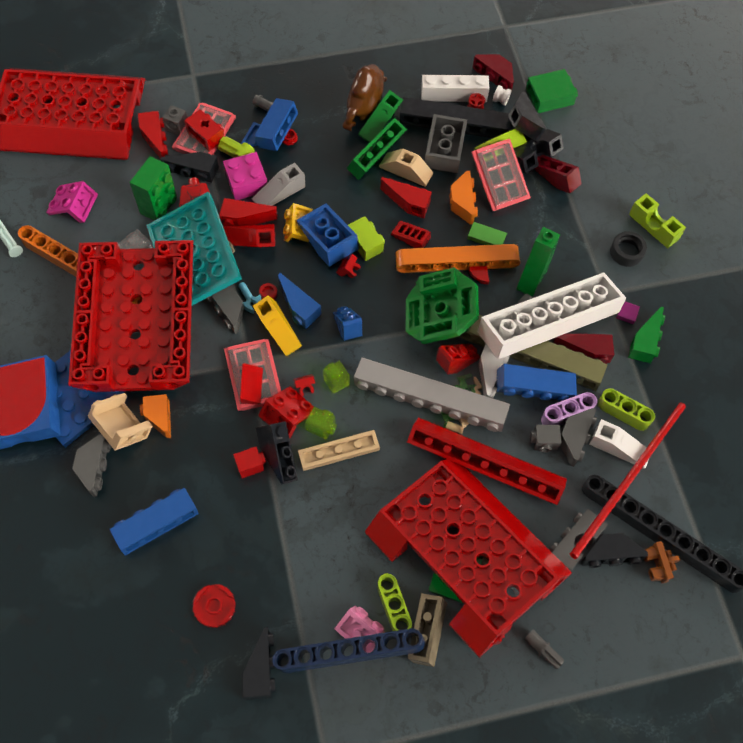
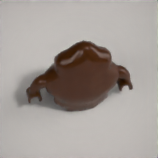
(364, 94)

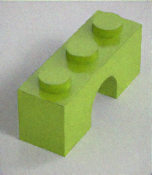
(646, 214)

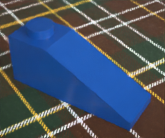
(301, 306)

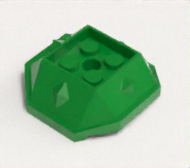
(441, 306)

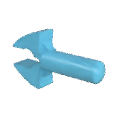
(249, 298)

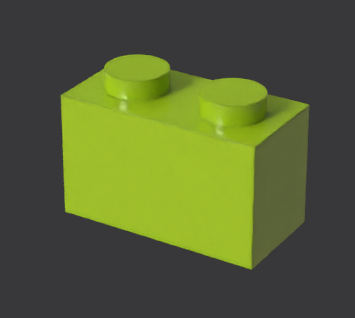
(369, 241)

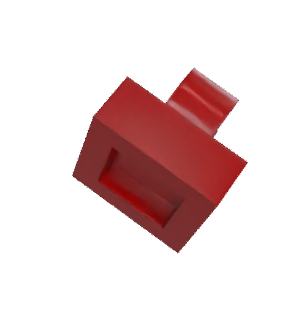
(347, 266)
(304, 381)

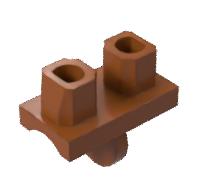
(664, 563)

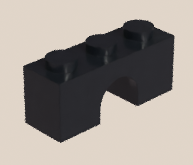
(548, 144)

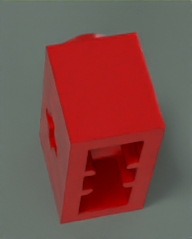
(204, 129)

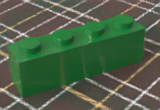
(376, 149)

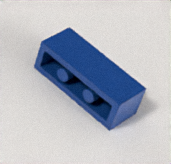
(276, 124)

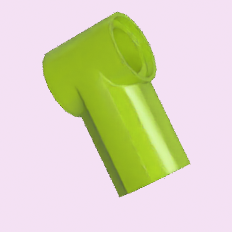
(234, 148)

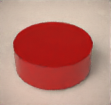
(268, 289)

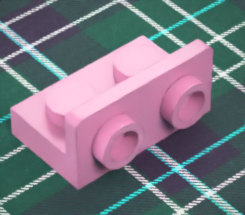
(358, 624)

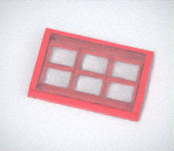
(188, 144)
(500, 175)
(257, 354)

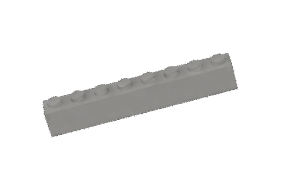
(431, 394)

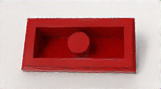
(251, 384)

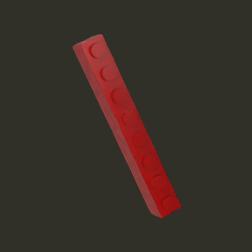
(487, 461)

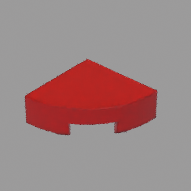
(479, 273)

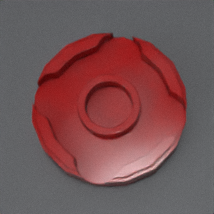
(214, 606)

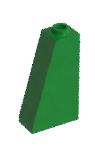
(538, 261)

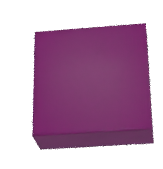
(628, 312)

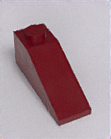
(559, 173)
(591, 345)

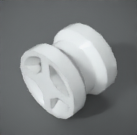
(501, 95)

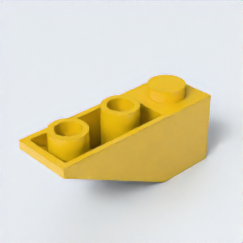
(277, 325)

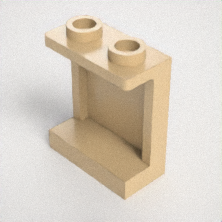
(118, 422)

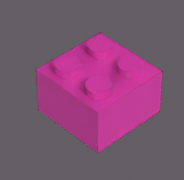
(245, 175)

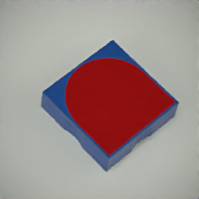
(28, 401)

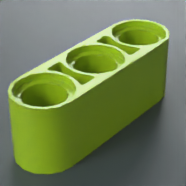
(635, 409)
(393, 594)

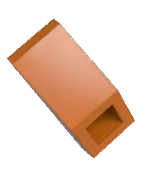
(463, 198)

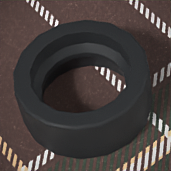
(633, 238)

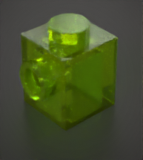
(336, 376)
(321, 423)

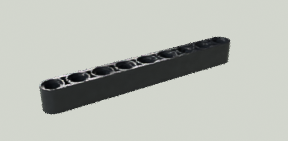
(674, 534)

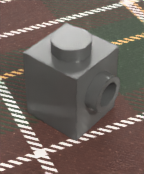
(546, 437)

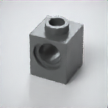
(174, 120)

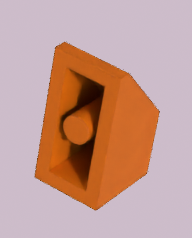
(157, 411)

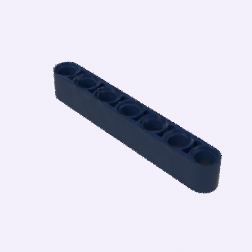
(338, 647)

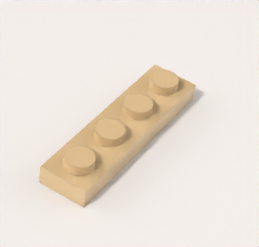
(338, 450)

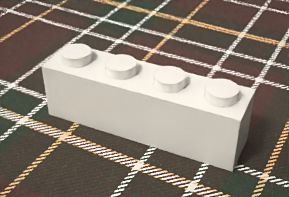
(453, 87)

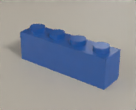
(536, 382)
(153, 521)

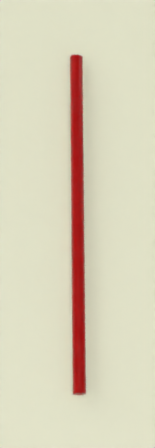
(627, 481)

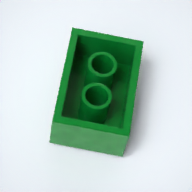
(153, 189)

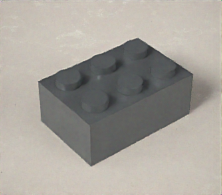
(445, 143)

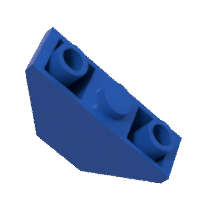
(348, 323)

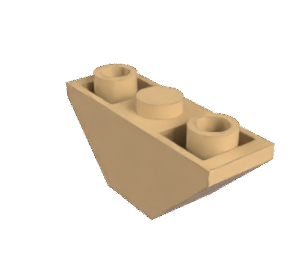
(407, 166)

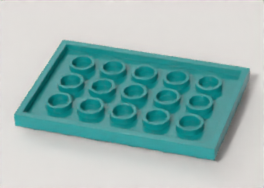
(212, 256)

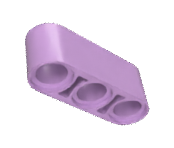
(574, 403)

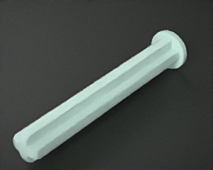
(14, 249)

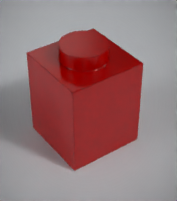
(249, 462)

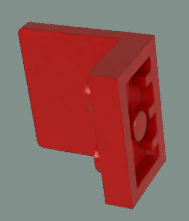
(286, 406)

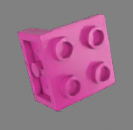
(73, 199)

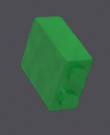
(551, 91)

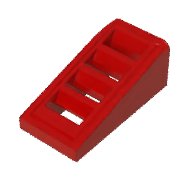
(412, 241)

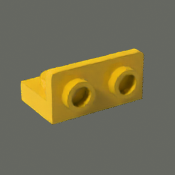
(291, 227)

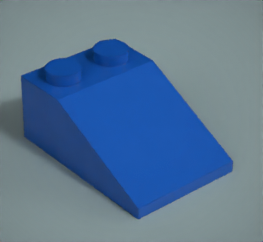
(328, 234)

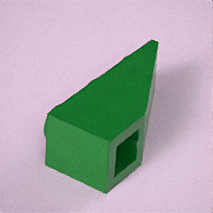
(381, 116)
(645, 342)

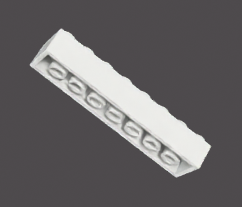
(550, 315)

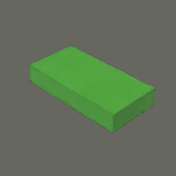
(486, 235)

